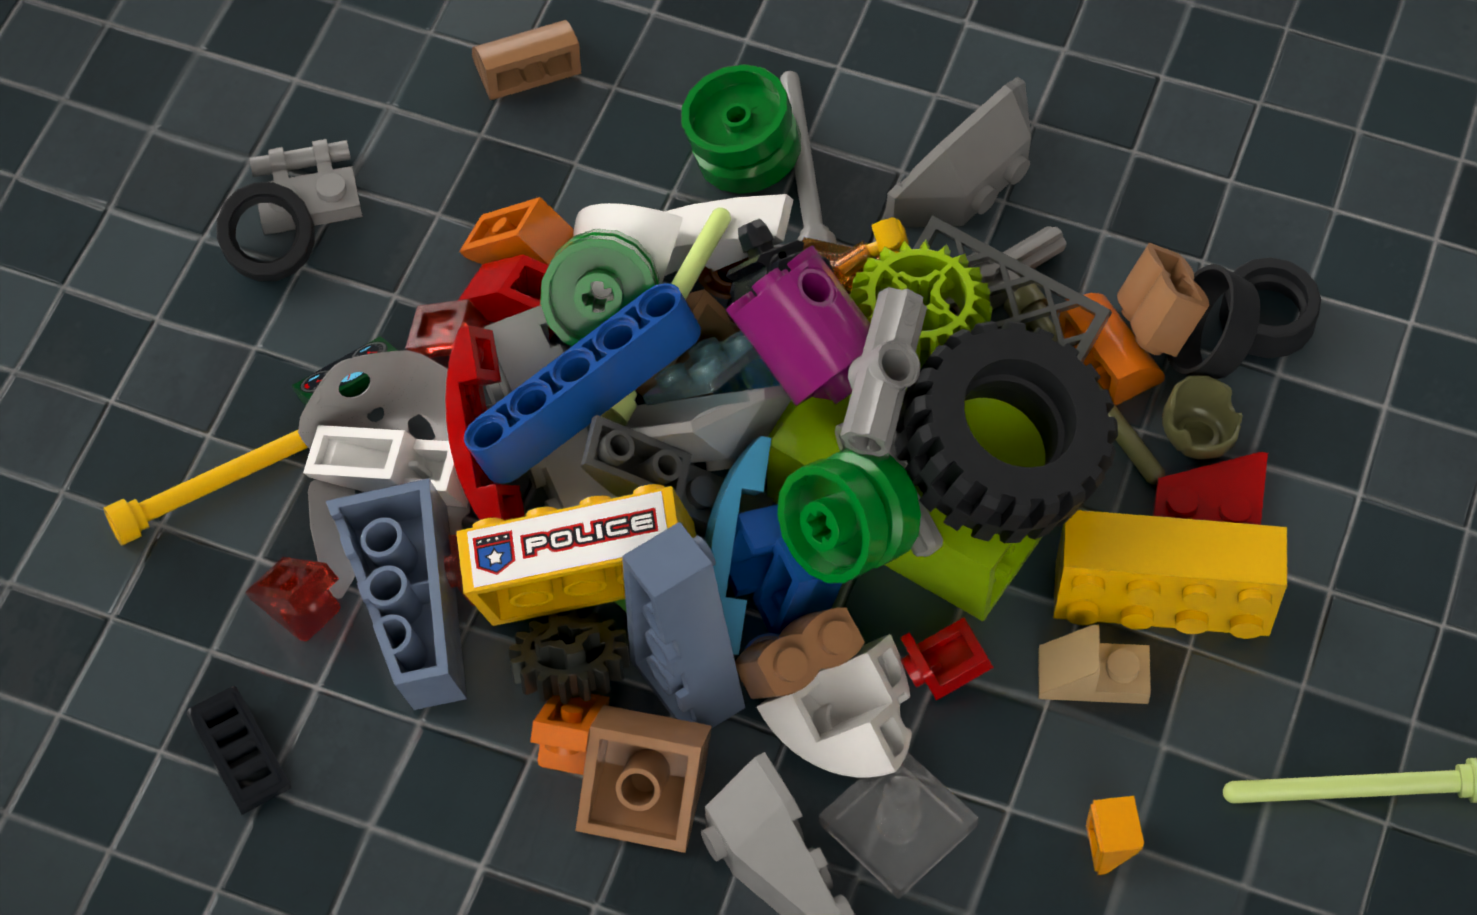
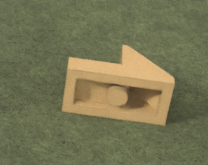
(1087, 670)

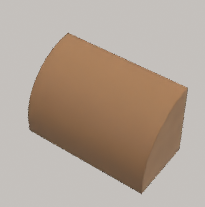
(528, 59)

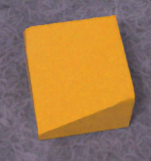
(1113, 832)

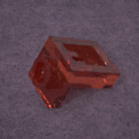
(437, 326)

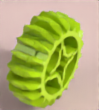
(934, 278)

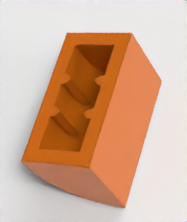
(1115, 355)

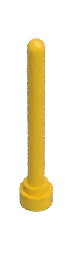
(131, 517)

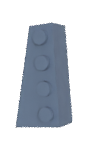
(397, 555)
(680, 627)

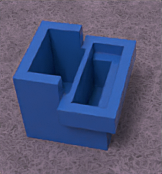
(767, 567)

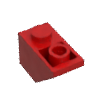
(507, 287)

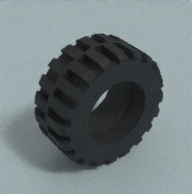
(1043, 384)

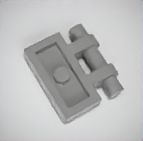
(327, 194)

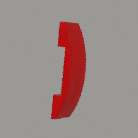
(471, 367)

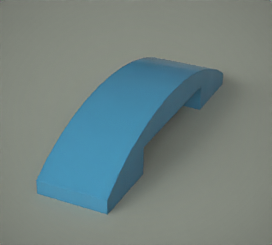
(748, 478)

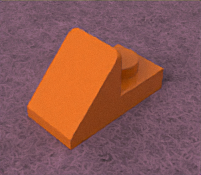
(565, 731)

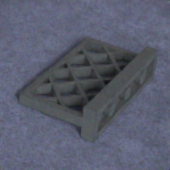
(1028, 276)

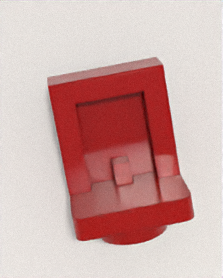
(945, 659)

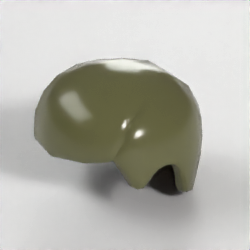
(1201, 418)

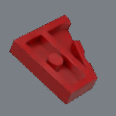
(1215, 492)

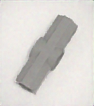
(883, 372)

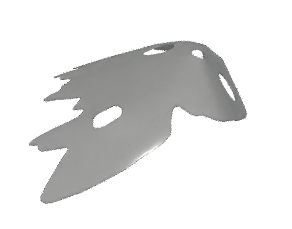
(404, 387)

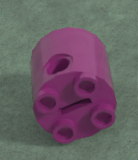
(804, 328)

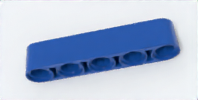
(582, 383)

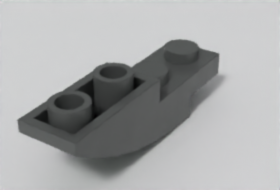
(628, 459)

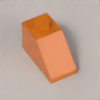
(516, 230)

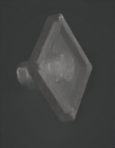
(899, 824)

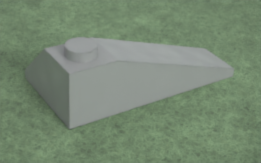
(760, 839)

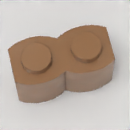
(1162, 301)
(802, 649)

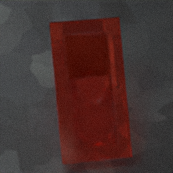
(297, 595)

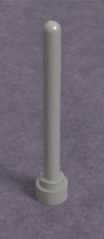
(804, 168)

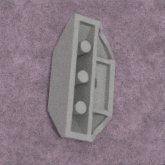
(969, 164)
(714, 425)

